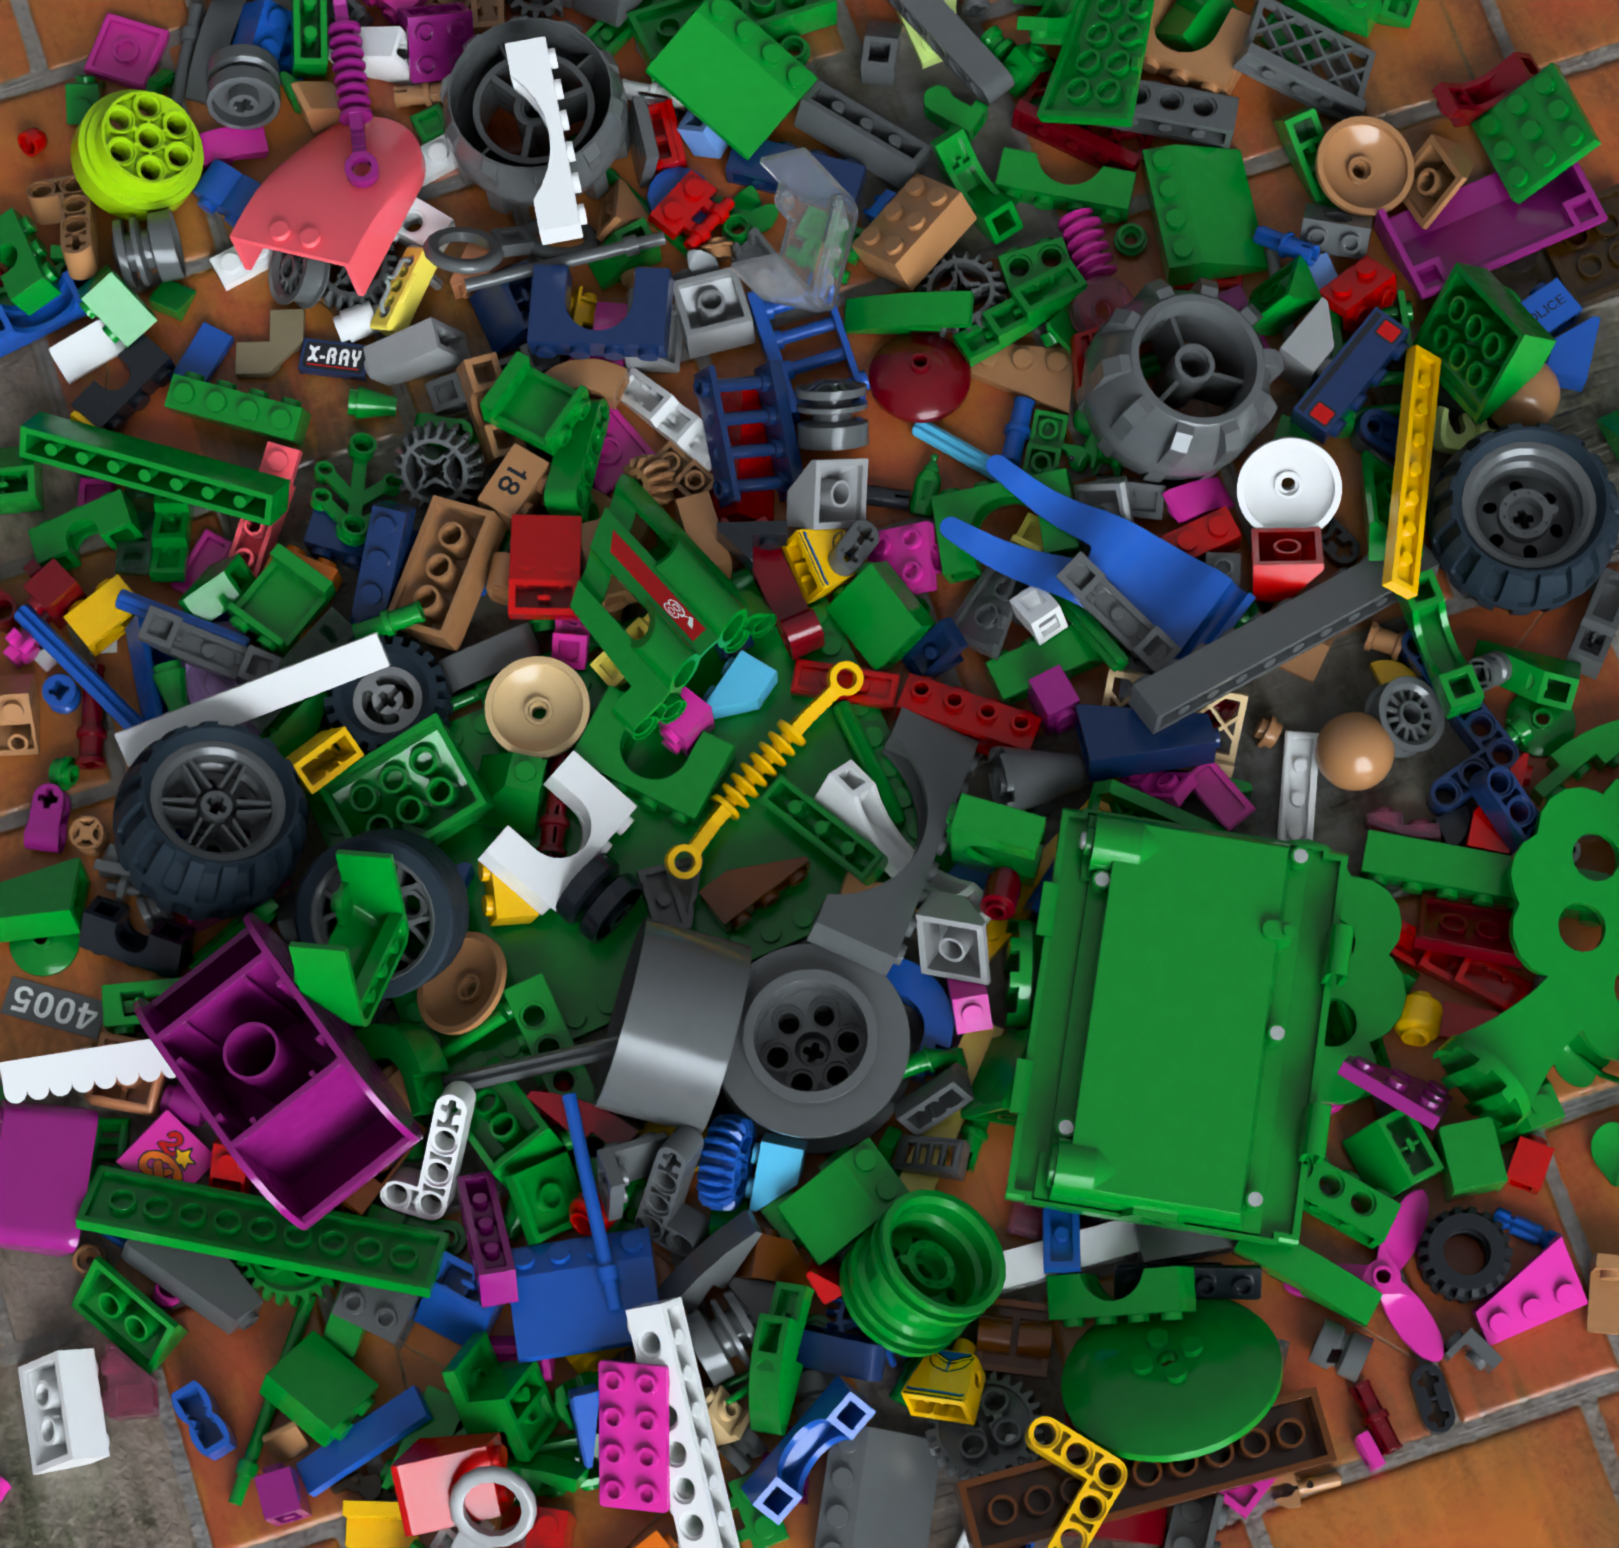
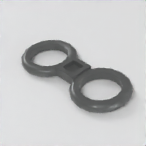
(500, 244)

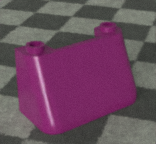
(43, 1175)

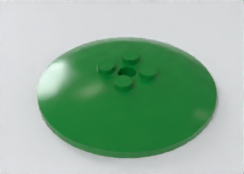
(1207, 1399)

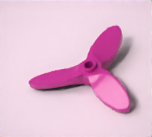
(1400, 1304)

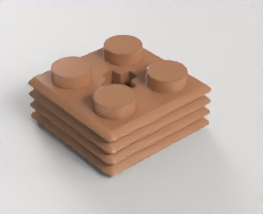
(137, 1098)

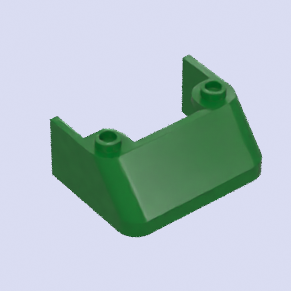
(365, 945)

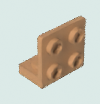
(1603, 1295)

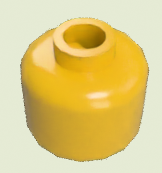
(1419, 1019)

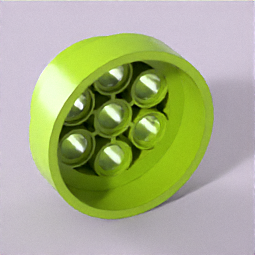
(119, 185)

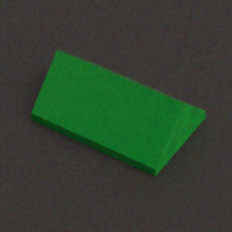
(1376, 499)
(127, 1316)

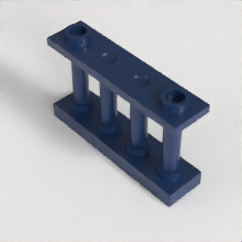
(779, 427)

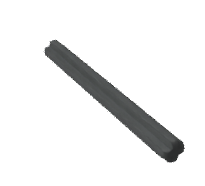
(535, 1064)

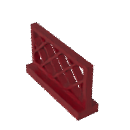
(1076, 138)

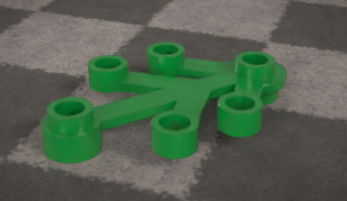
(352, 495)

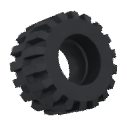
(1479, 1228)

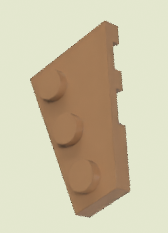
(1031, 372)

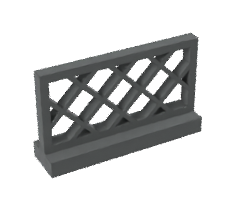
(1299, 80)

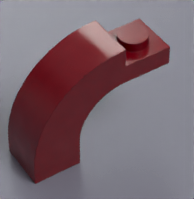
(1471, 99)

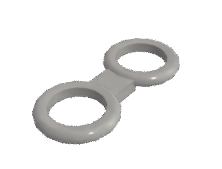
(471, 1534)

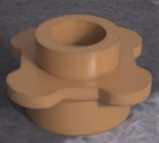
(719, 248)

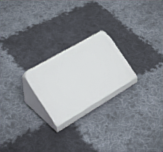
(84, 351)

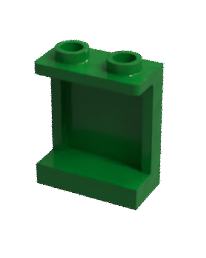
(534, 405)
(281, 602)

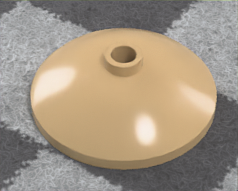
(535, 685)

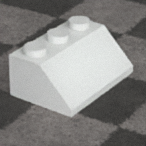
(63, 1410)

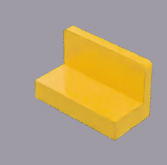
(375, 1525)

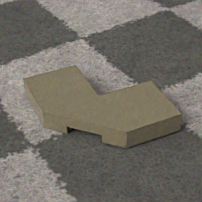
(266, 357)

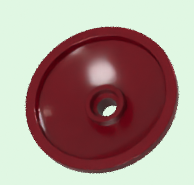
(914, 391)

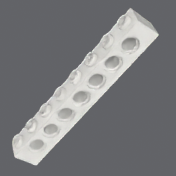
(688, 1429)

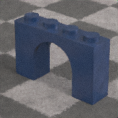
(640, 334)

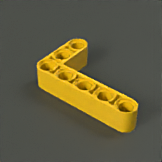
(1087, 1473)

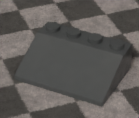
(878, 1492)

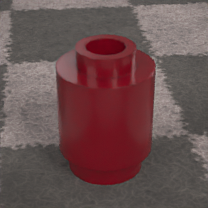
(1001, 894)

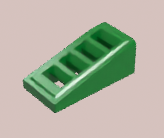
(110, 1125)

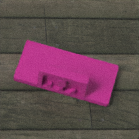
(634, 1436)

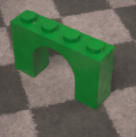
(977, 503)
(681, 795)
(994, 836)

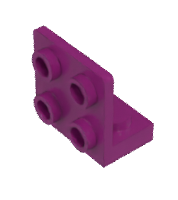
(435, 38)

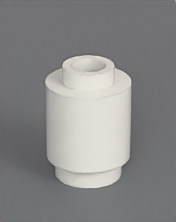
(355, 322)

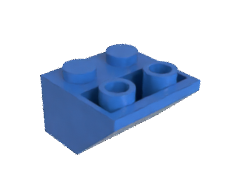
(269, 27)
(455, 1303)

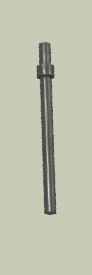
(188, 39)
(630, 245)

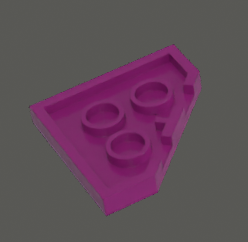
(1407, 1093)

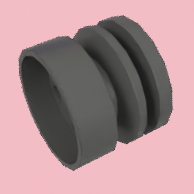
(148, 248)
(832, 410)
(722, 1337)

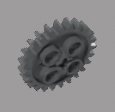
(954, 1440)

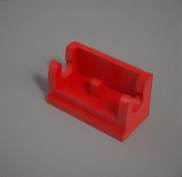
(667, 136)

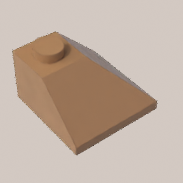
(1439, 172)

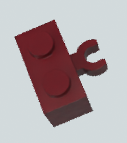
(51, 591)

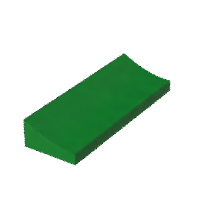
(660, 22)

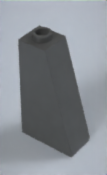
(199, 1280)

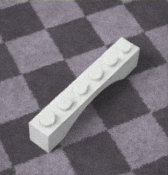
(555, 202)
(857, 803)

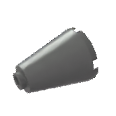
(1032, 776)

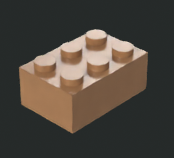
(914, 231)

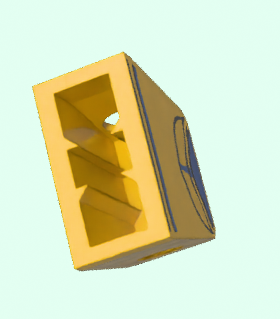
(808, 559)
(947, 1385)

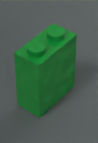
(880, 615)
(319, 1389)

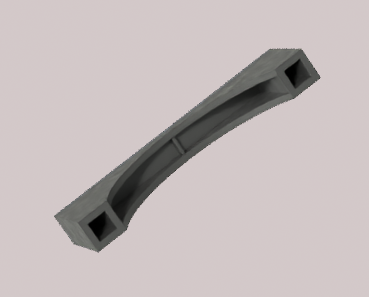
(873, 922)

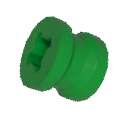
(997, 43)

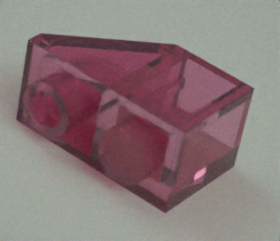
(131, 1389)

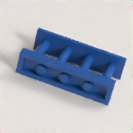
(774, 341)

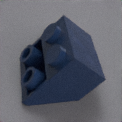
(504, 313)

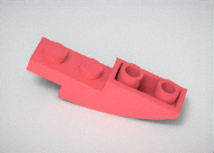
(257, 540)

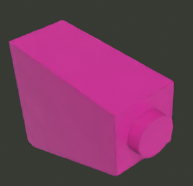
(969, 1006)

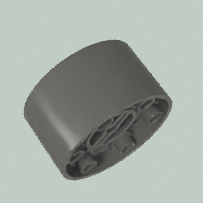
(673, 1025)

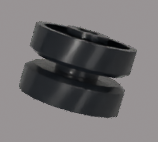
(599, 898)

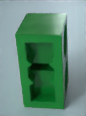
(1030, 260)

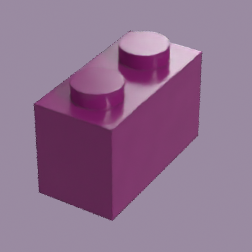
(1053, 700)
(282, 1494)

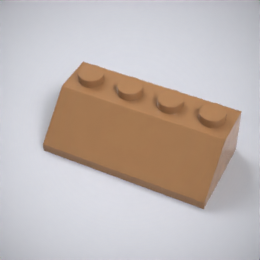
(448, 569)

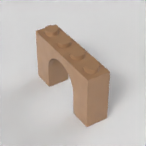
(1202, 69)
(696, 518)

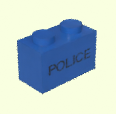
(1553, 306)

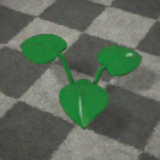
(1579, 1067)

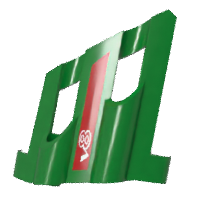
(686, 602)

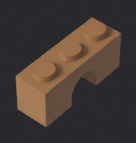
(476, 379)

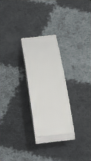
(667, 416)

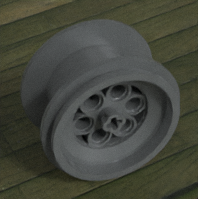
(866, 1007)

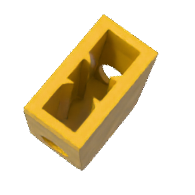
(320, 762)

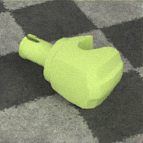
(1447, 440)

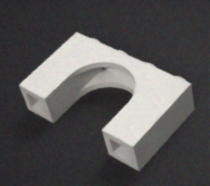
(601, 813)

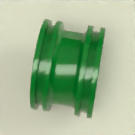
(922, 1273)

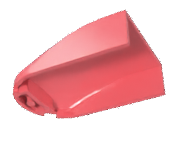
(321, 216)

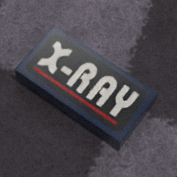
(332, 359)

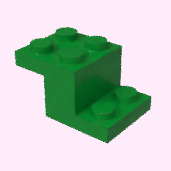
(500, 1396)

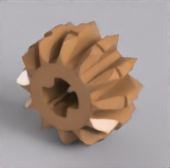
(653, 476)

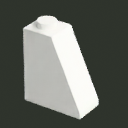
(385, 54)

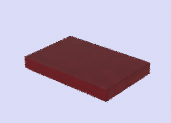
(1464, 930)

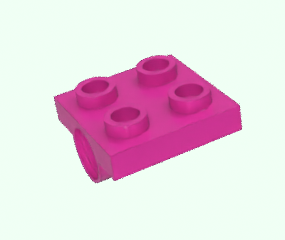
(911, 554)

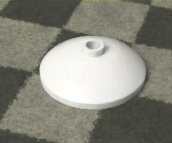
(1307, 502)

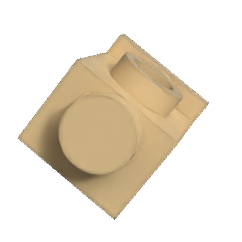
(726, 1420)

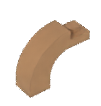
(601, 378)

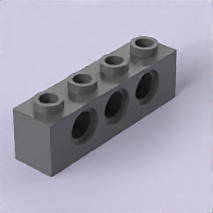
(1183, 120)

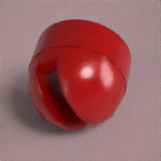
(32, 141)

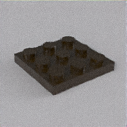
(1590, 259)

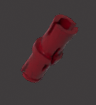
(1375, 1418)

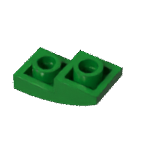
(1045, 441)

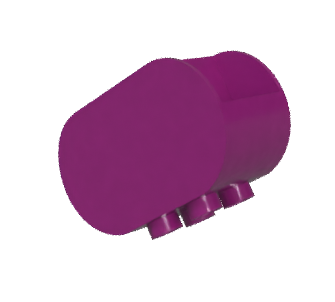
(278, 1076)

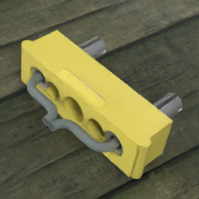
(404, 291)

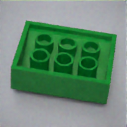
(731, 75)
(1201, 213)
(1484, 341)
(411, 785)

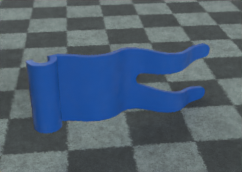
(1163, 582)

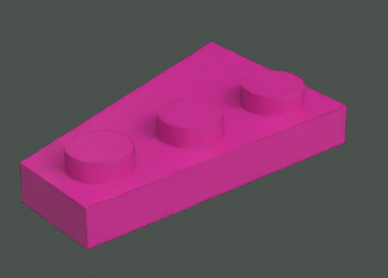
(1533, 1296)

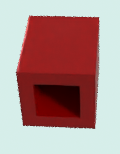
(1529, 1163)

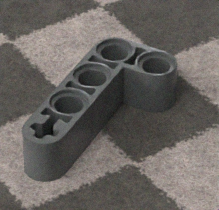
(663, 1206)

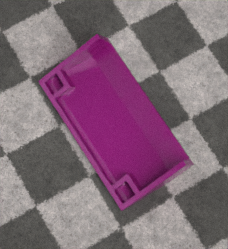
(1487, 228)

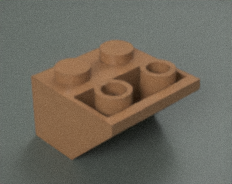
(19, 715)

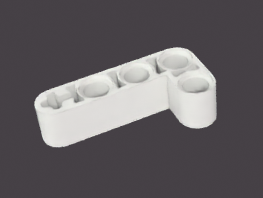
(439, 1149)

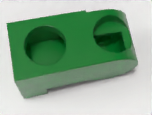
(948, 111)

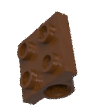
(1015, 1338)

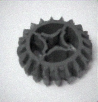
(957, 268)
(342, 293)
(416, 445)

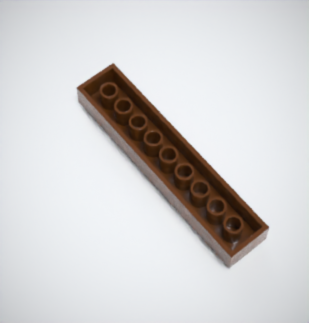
(1030, 1499)

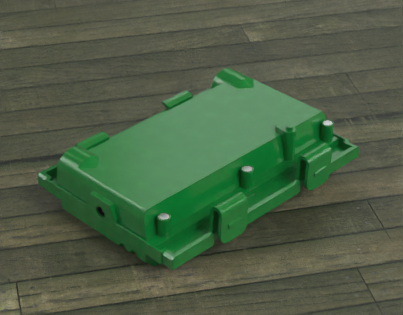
(1179, 1027)

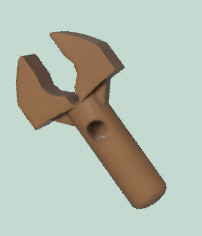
(1305, 1486)

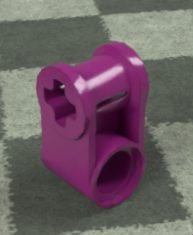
(48, 826)

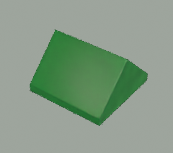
(1193, 23)
(1284, 297)

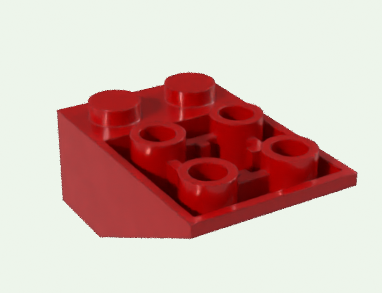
(544, 566)

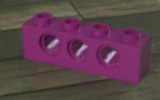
(487, 1239)

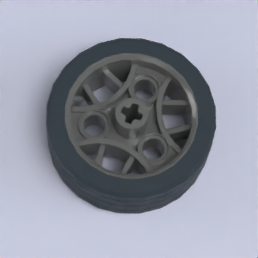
(436, 886)

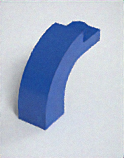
(930, 1003)

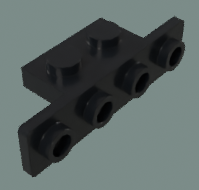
(1211, 1279)

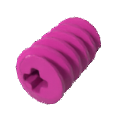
(1084, 244)

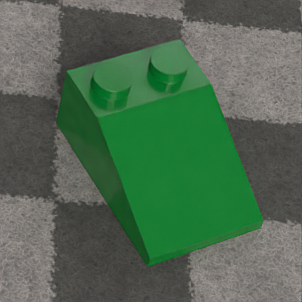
(509, 1129)
(842, 1201)

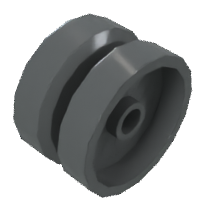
(243, 86)

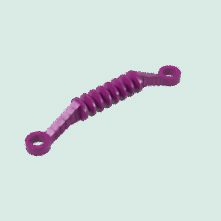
(352, 91)

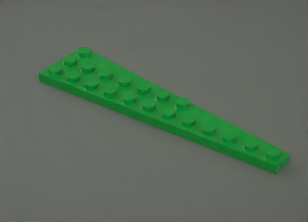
(1099, 64)

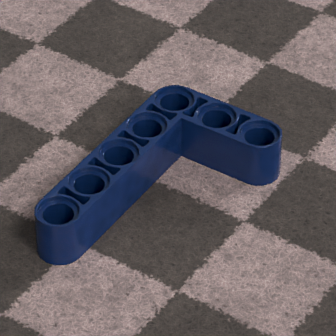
(1479, 746)

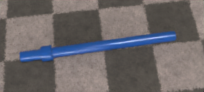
(607, 1271)

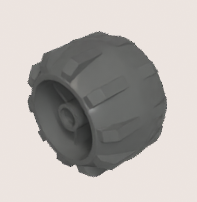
(483, 84)
(1140, 423)

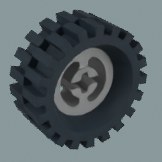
(407, 668)

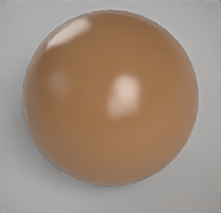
(1533, 402)
(1354, 751)

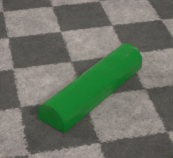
(824, 830)

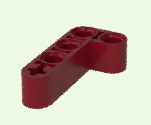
(780, 592)

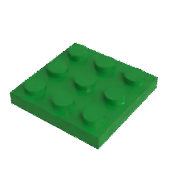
(1535, 133)

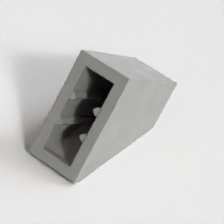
(416, 352)

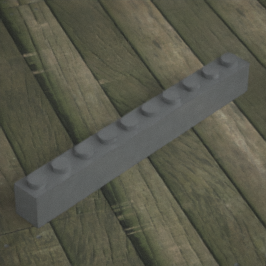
(1264, 643)

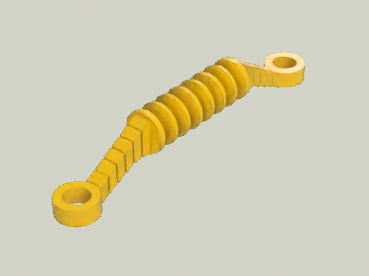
(790, 733)

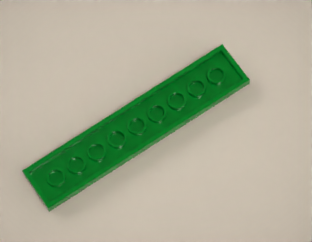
(255, 1232)

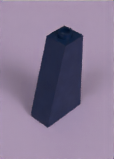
(1120, 744)

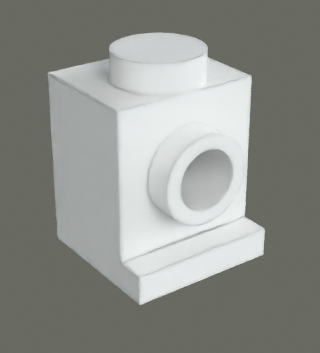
(1038, 613)

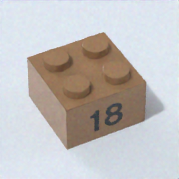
(516, 485)

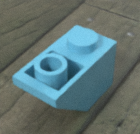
(743, 686)
(778, 1168)

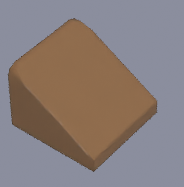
(286, 1442)

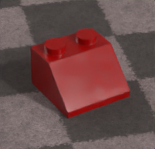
(1284, 561)

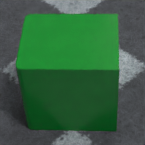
(1470, 1158)

